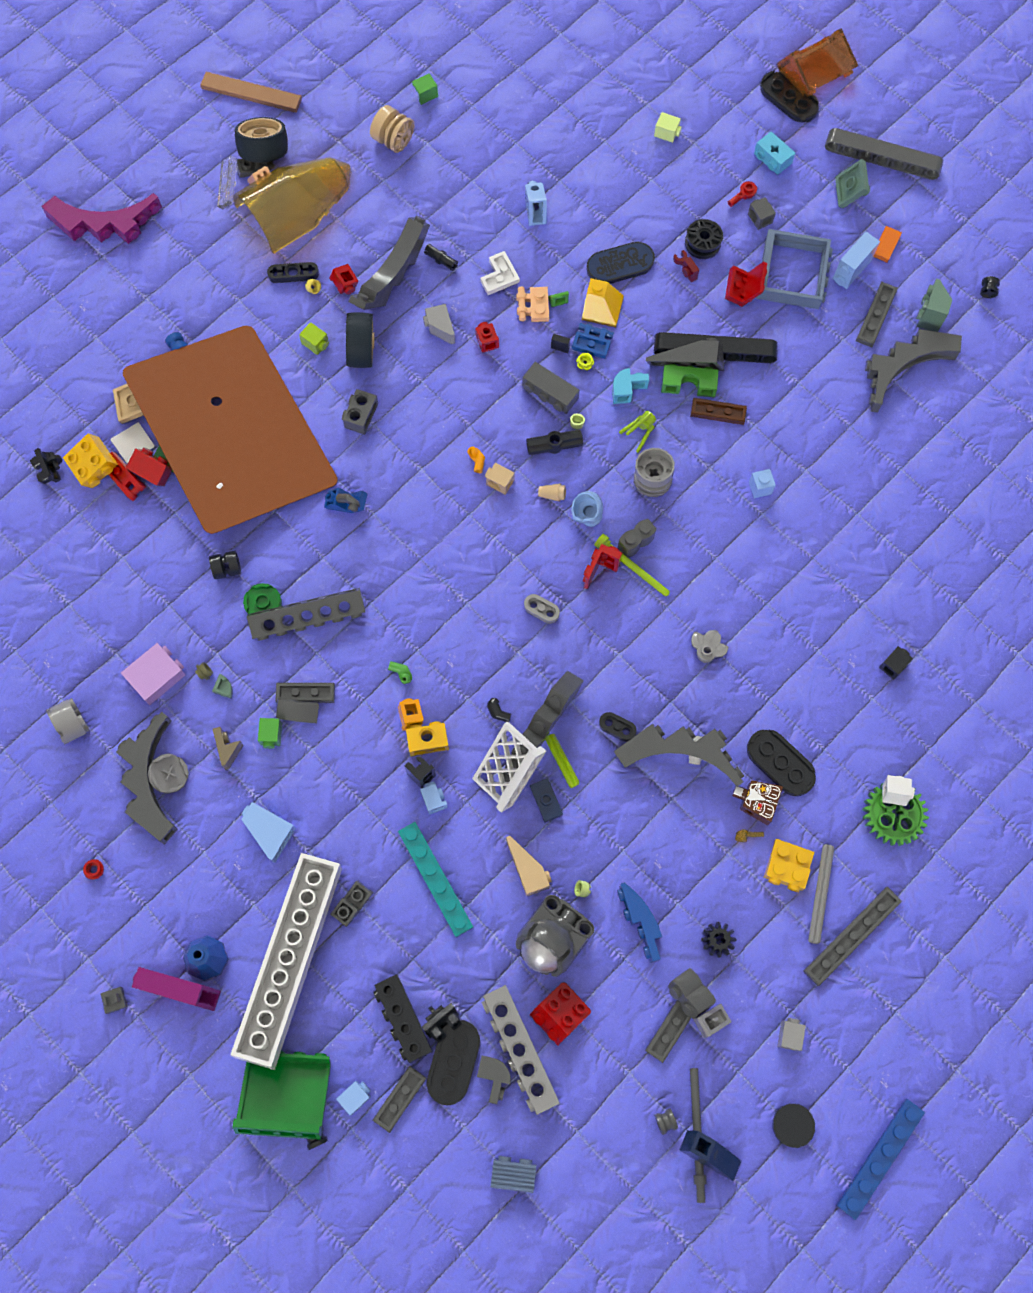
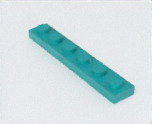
(435, 879)

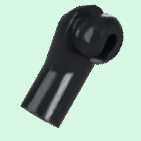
(496, 712)

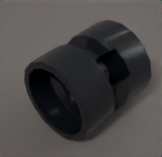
(218, 567)

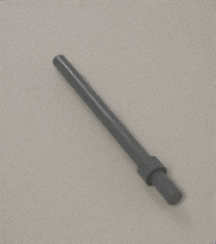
(699, 1177)

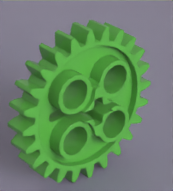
(913, 817)

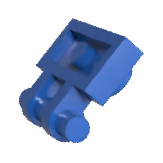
(592, 344)

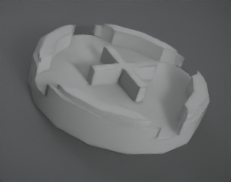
(168, 773)

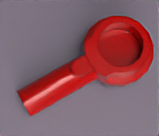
(747, 190)

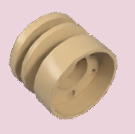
(392, 128)

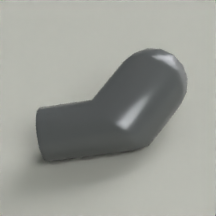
(347, 498)

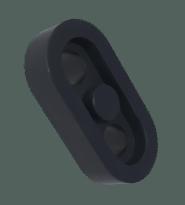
(617, 726)

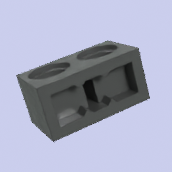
(363, 412)

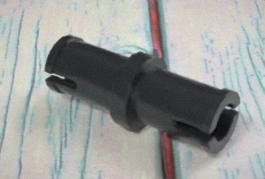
(441, 257)

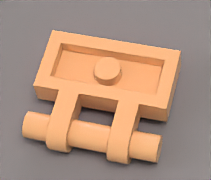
(539, 304)

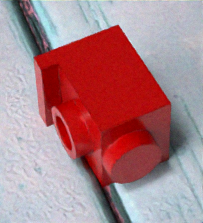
(344, 279)
(487, 337)

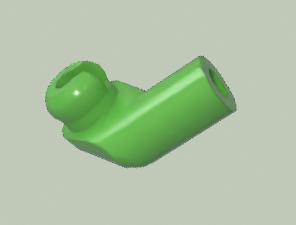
(402, 670)

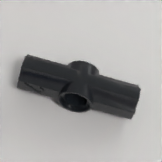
(543, 443)

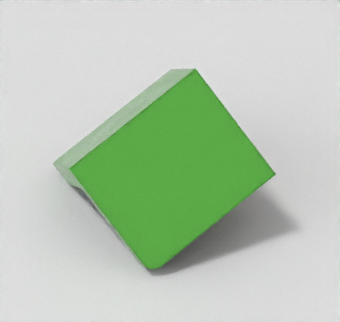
(426, 88)

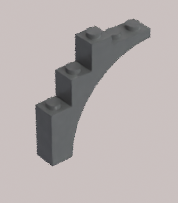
(924, 347)
(548, 714)
(707, 748)
(140, 755)

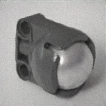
(553, 936)

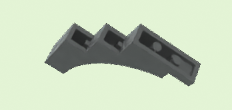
(378, 288)

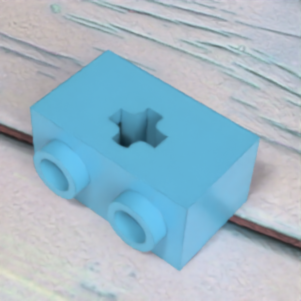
(774, 153)

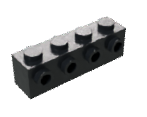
(403, 1019)

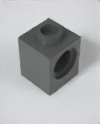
(761, 213)

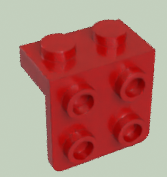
(745, 285)
(606, 556)
(560, 1013)

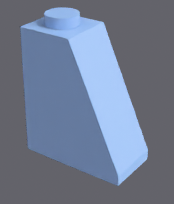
(268, 830)

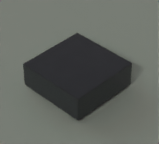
(560, 343)

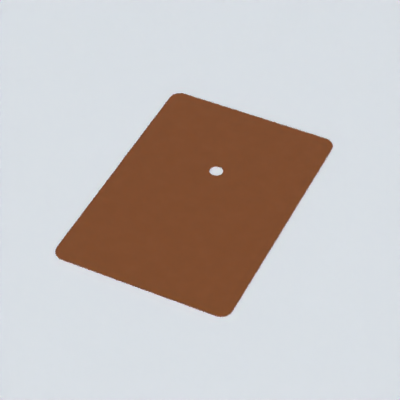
(248, 443)

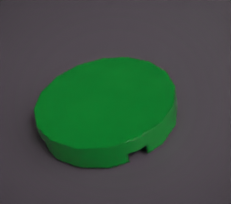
(261, 598)

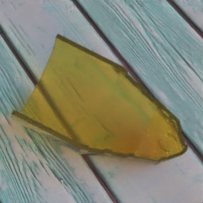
(294, 198)

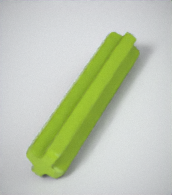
(562, 761)

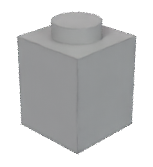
(791, 1035)

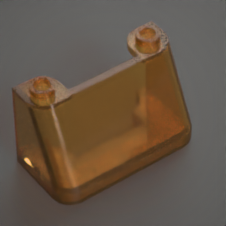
(819, 63)

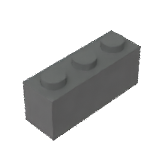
(550, 388)

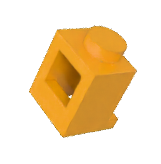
(412, 707)

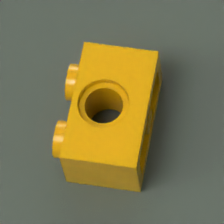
(436, 744)

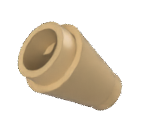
(553, 492)

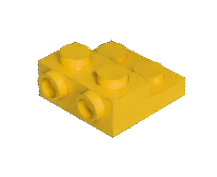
(789, 865)

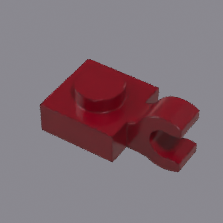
(689, 267)

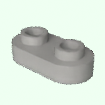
(543, 607)

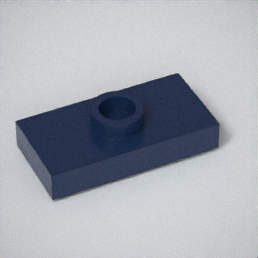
(546, 800)

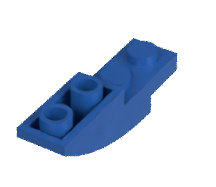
(639, 912)

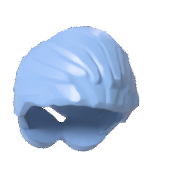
(587, 508)

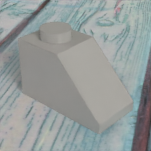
(439, 323)

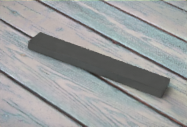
(852, 936)

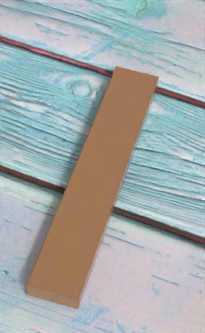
(251, 92)

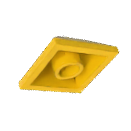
(602, 303)

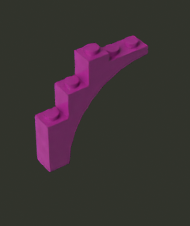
(101, 225)

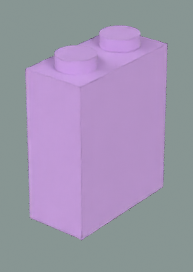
(154, 673)

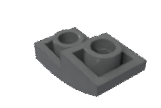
(247, 168)
(297, 711)
(352, 903)

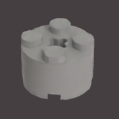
(67, 721)

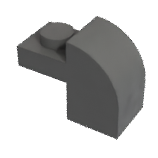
(498, 1072)

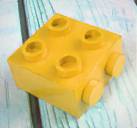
(90, 461)

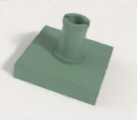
(852, 183)

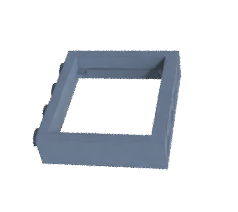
(801, 242)

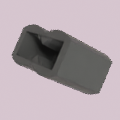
(638, 537)
(691, 993)

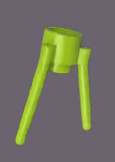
(644, 422)

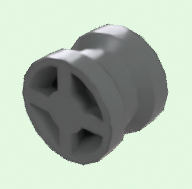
(666, 1121)

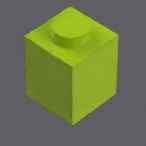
(314, 338)

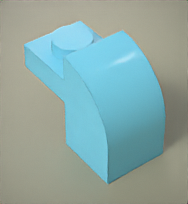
(625, 383)

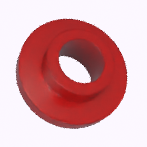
(89, 865)

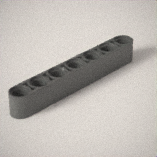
(884, 153)

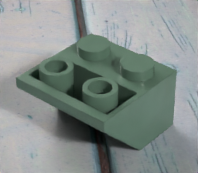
(934, 308)

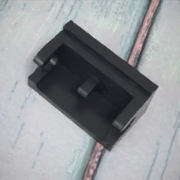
(422, 773)

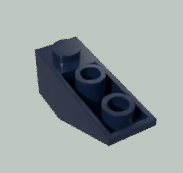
(710, 1154)

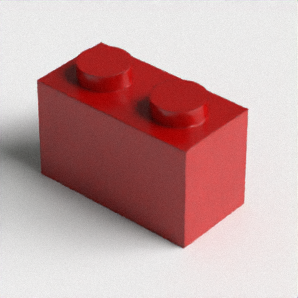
(149, 466)

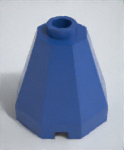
(205, 958)

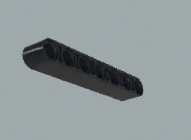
(733, 347)

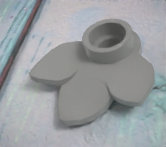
(709, 643)

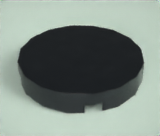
(793, 1125)

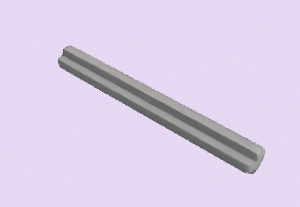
(821, 894)

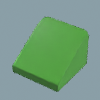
(558, 299)

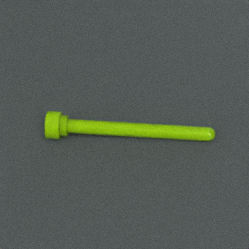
(603, 539)

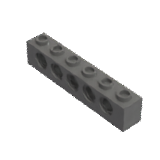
(261, 632)

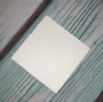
(130, 439)

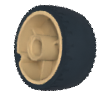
(261, 139)
(359, 340)

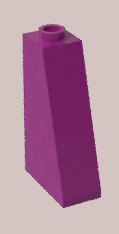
(176, 988)

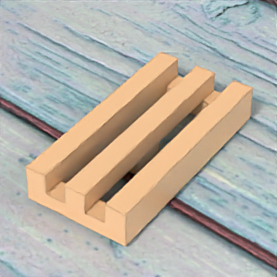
(258, 174)

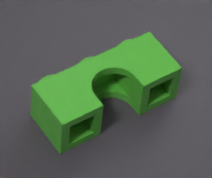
(703, 378)

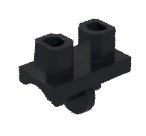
(49, 464)
(439, 1019)

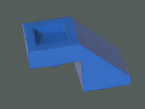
(332, 504)

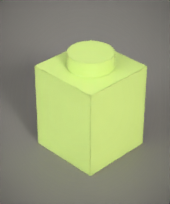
(668, 127)

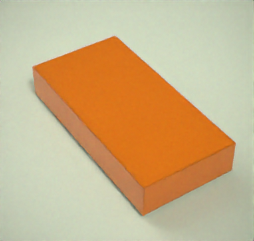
(887, 244)

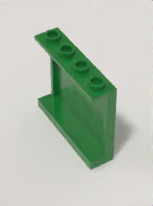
(284, 1099)

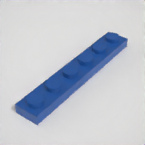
(880, 1159)

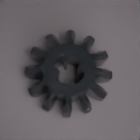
(725, 937)

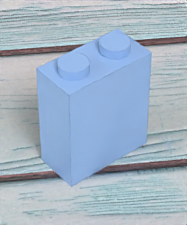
(856, 260)

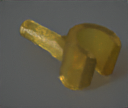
(741, 836)

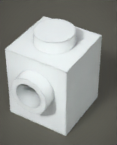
(897, 790)

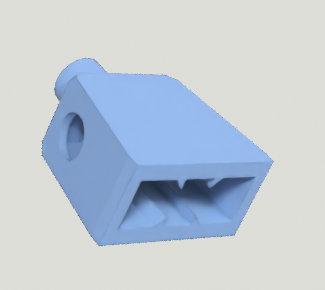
(535, 195)

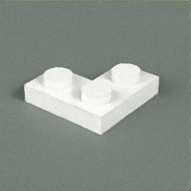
(503, 275)

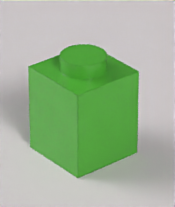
(269, 732)

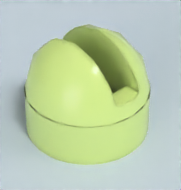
(577, 421)
(582, 889)

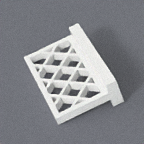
(522, 773)

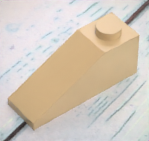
(531, 873)

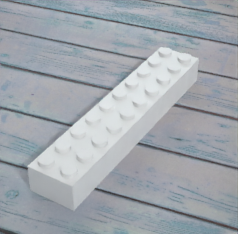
(286, 962)

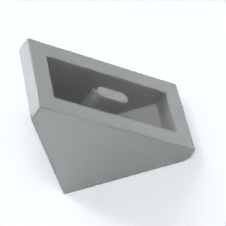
(712, 1021)

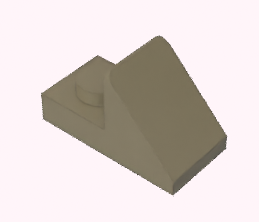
(226, 751)

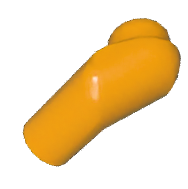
(478, 457)

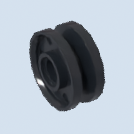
(703, 238)

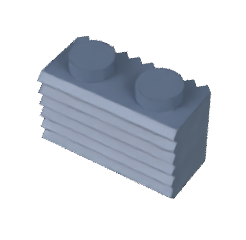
(513, 1175)

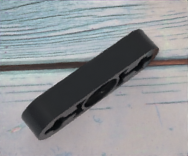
(305, 266)

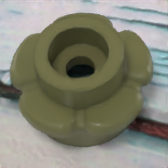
(203, 671)

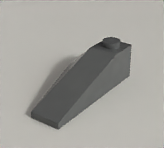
(699, 354)

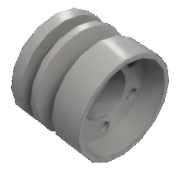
(653, 472)

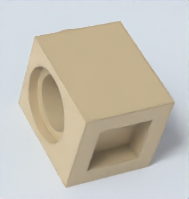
(499, 478)

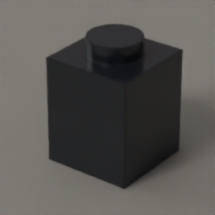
(896, 662)

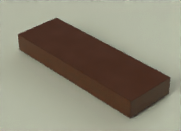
(718, 411)

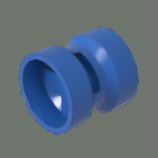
(175, 341)

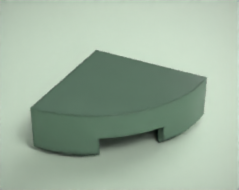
(223, 687)

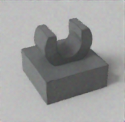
(113, 1000)

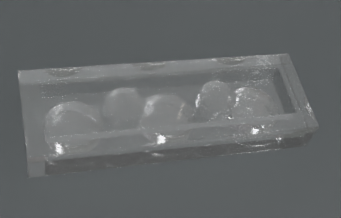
(227, 182)

